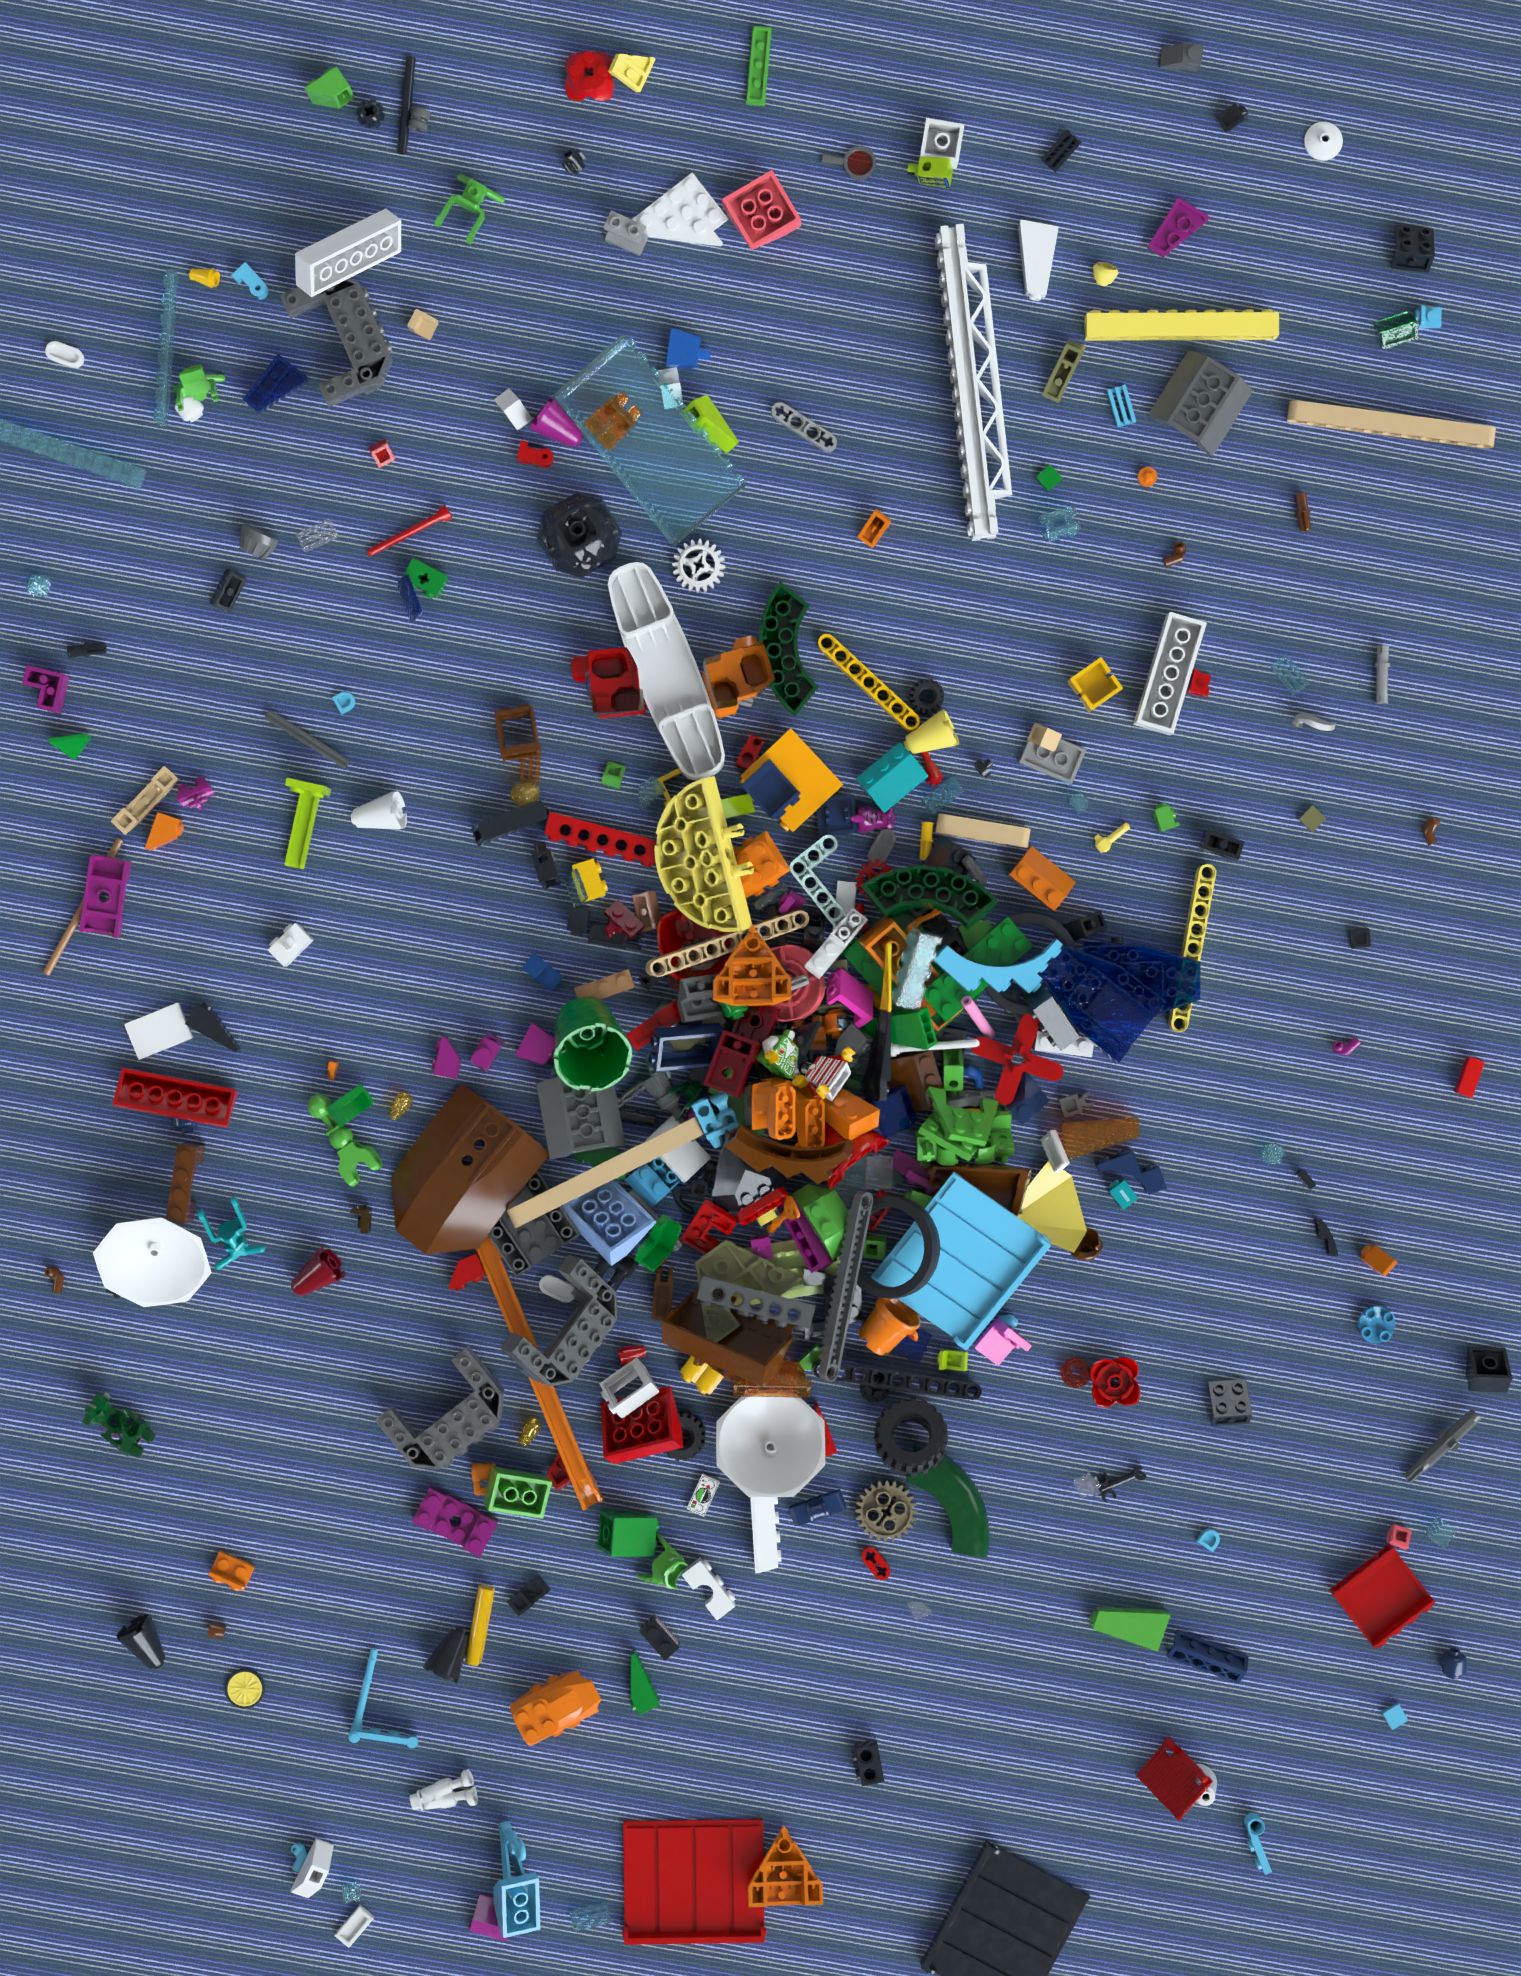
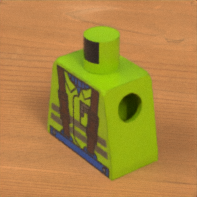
(932, 171)

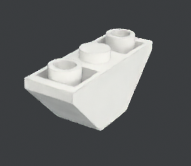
(314, 1869)

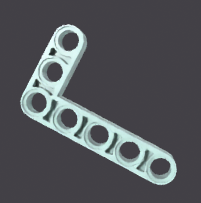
(819, 887)

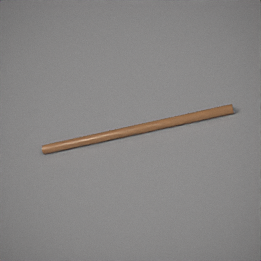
(75, 920)

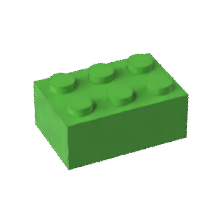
(517, 1492)

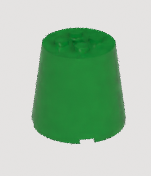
(590, 1045)

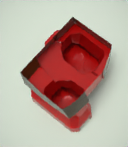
(611, 682)

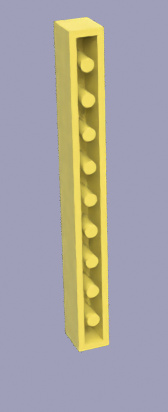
(1181, 326)

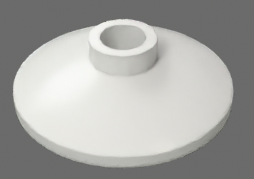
(1317, 147)

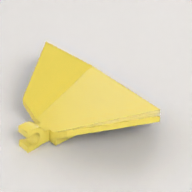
(1054, 1208)

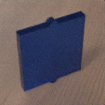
(912, 1349)

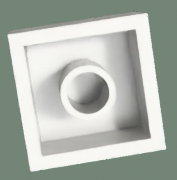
(942, 140)

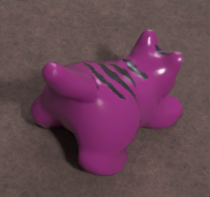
(870, 818)

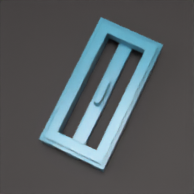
(1123, 388)

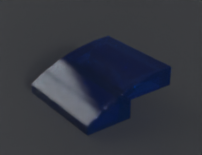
(409, 597)

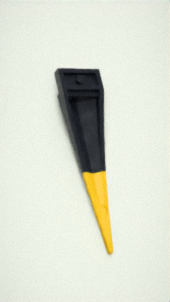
(879, 1061)

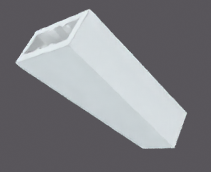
(1037, 253)

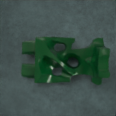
(99, 1414)

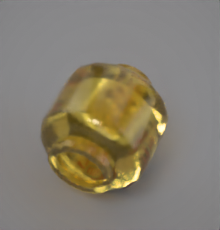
(524, 792)

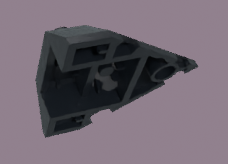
(740, 1184)

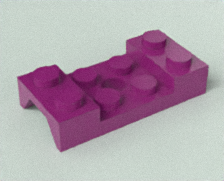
(111, 876)
(436, 1515)

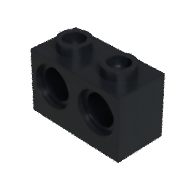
(871, 1762)

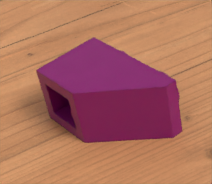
(448, 1060)

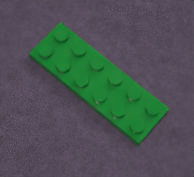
(996, 949)

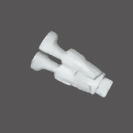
(442, 1794)

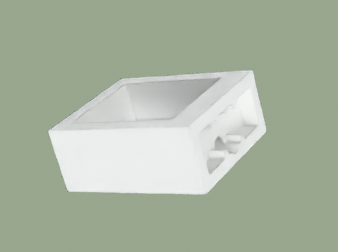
(620, 1379)

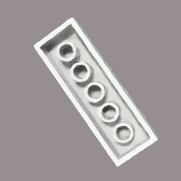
(348, 252)
(1170, 673)

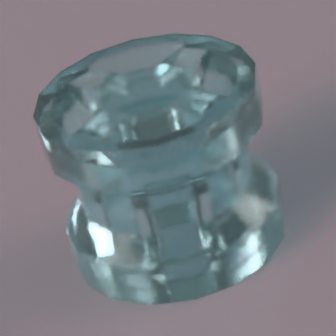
(351, 1892)

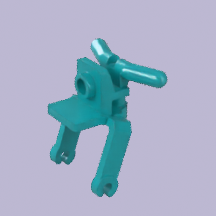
(231, 1235)

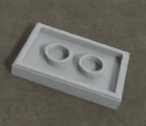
(1060, 764)

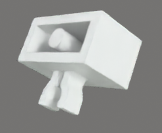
(290, 944)

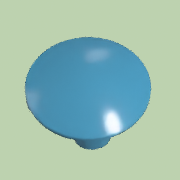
(1376, 1324)

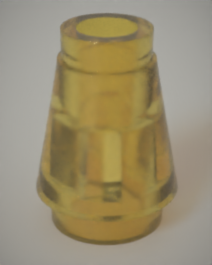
(400, 1105)
(530, 1430)

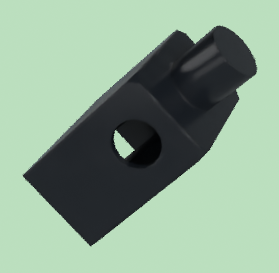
(547, 872)

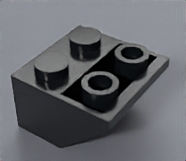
(947, 855)

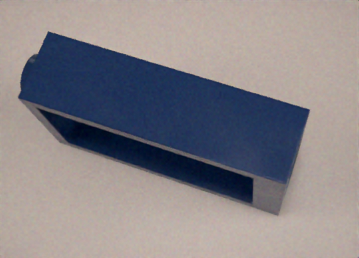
(687, 1058)

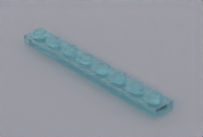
(166, 339)

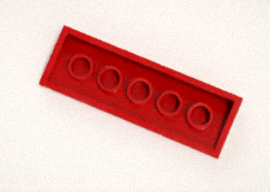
(175, 1097)

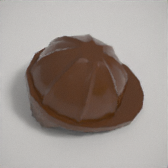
(1089, 1247)

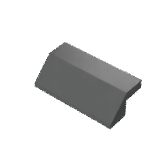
(696, 999)

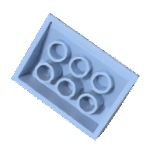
(609, 1220)

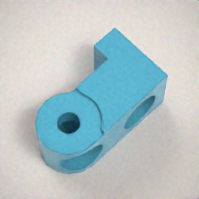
(252, 280)

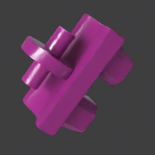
(196, 795)

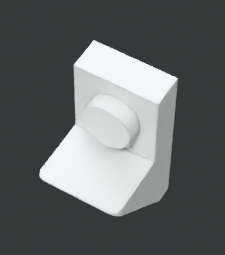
(671, 377)

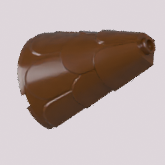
(1001, 1183)

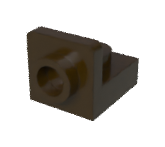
(364, 1221)

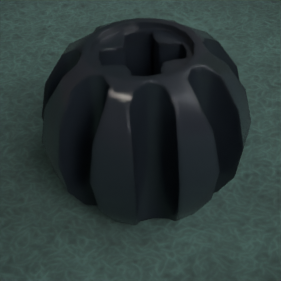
(369, 108)

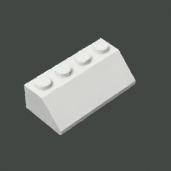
(764, 1533)

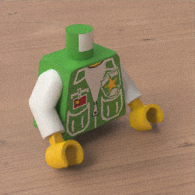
(781, 1057)

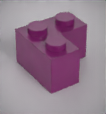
(52, 686)

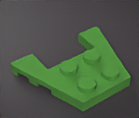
(962, 1123)

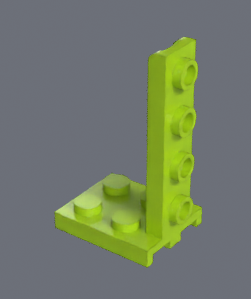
(304, 820)

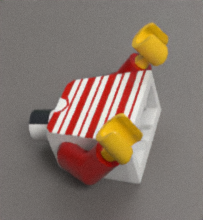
(828, 1074)

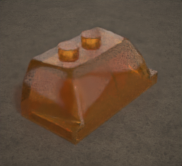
(789, 1382)

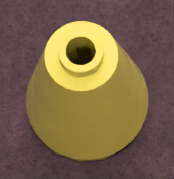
(932, 734)

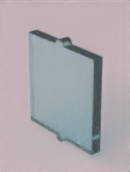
(575, 888)

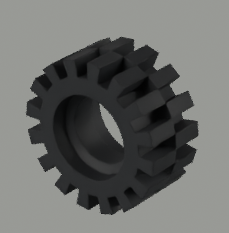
(938, 696)

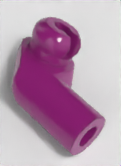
(1345, 1048)

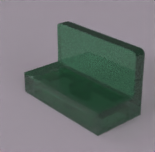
(1397, 330)

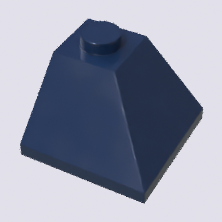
(1027, 1100)

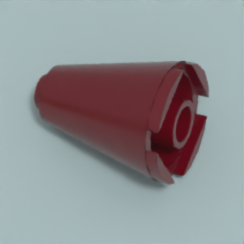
(318, 1272)

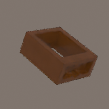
(517, 751)

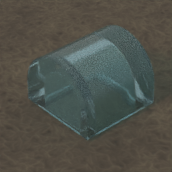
(1079, 803)

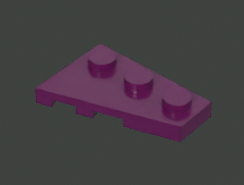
(1177, 226)

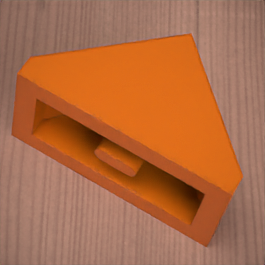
(874, 528)

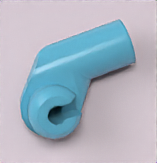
(1009, 1319)
(301, 1855)

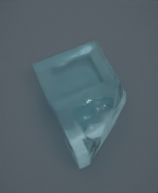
(649, 792)

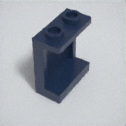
(771, 790)

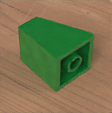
(627, 1533)

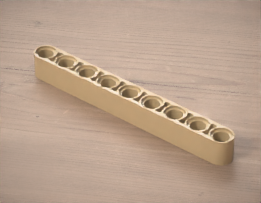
(718, 943)

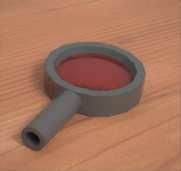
(858, 162)

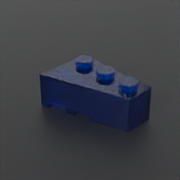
(274, 384)

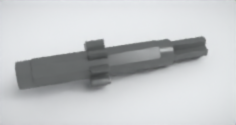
(1447, 1441)

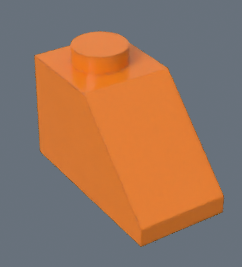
(164, 831)
(1377, 1259)

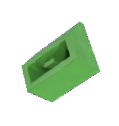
(330, 89)

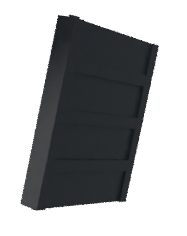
(1004, 1920)

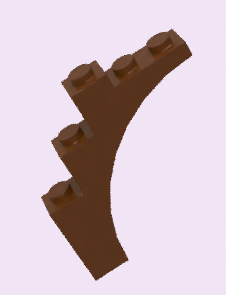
(789, 1160)

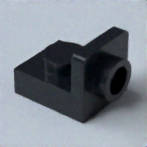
(1232, 117)

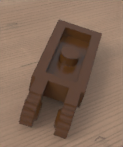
(662, 1295)

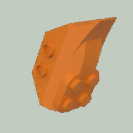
(766, 861)
(554, 1706)

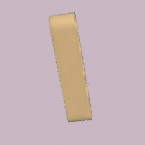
(983, 830)

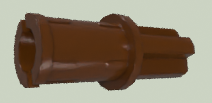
(1303, 512)

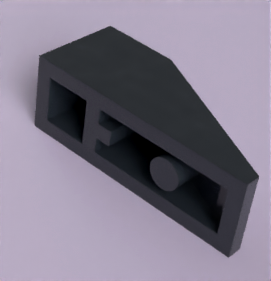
(209, 1024)

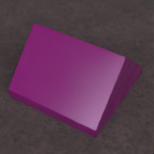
(485, 1918)

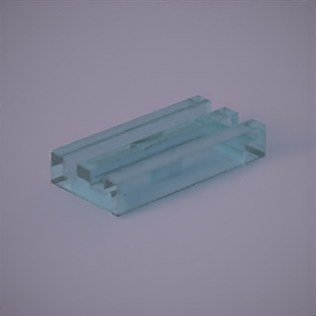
(1299, 687)
(573, 1913)

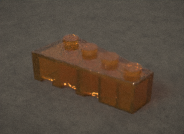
(1091, 1135)

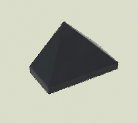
(805, 1035)

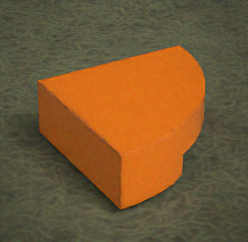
(332, 1070)

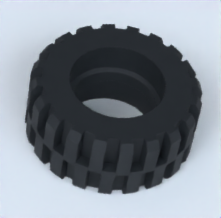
(915, 1412)

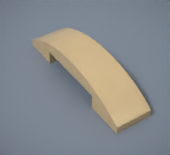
(145, 801)

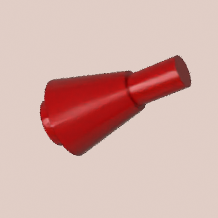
(934, 774)

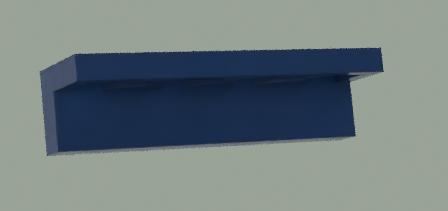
(1210, 1654)

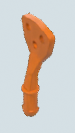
(921, 919)
(790, 1212)

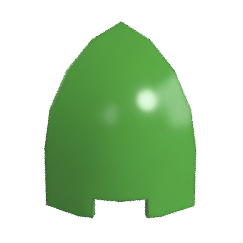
(810, 1357)

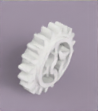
(704, 550)

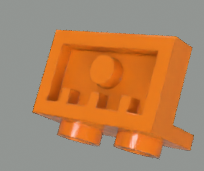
(231, 1571)

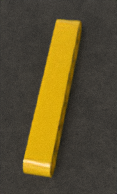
(865, 673)

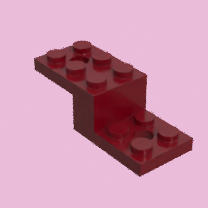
(740, 1049)

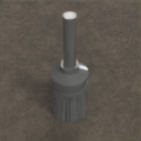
(658, 1088)

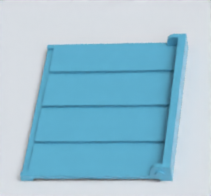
(979, 1263)

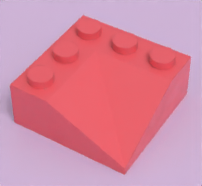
(761, 211)

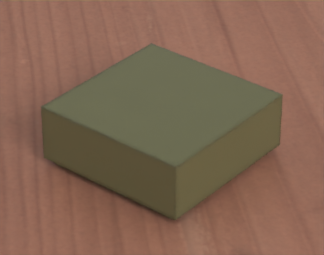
(1312, 818)

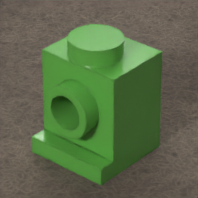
(1164, 817)
(877, 1251)

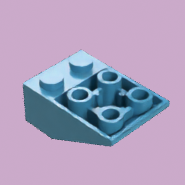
(653, 1181)

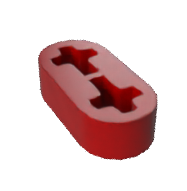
(872, 1565)

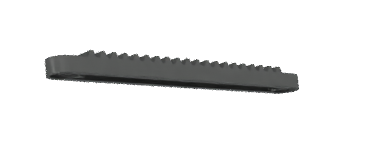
(845, 1286)

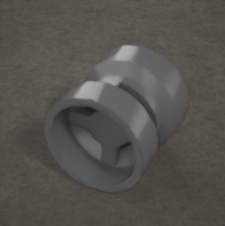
(419, 120)

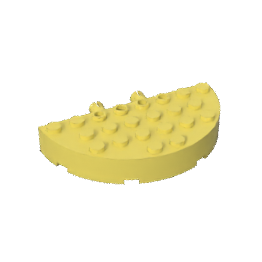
(699, 860)

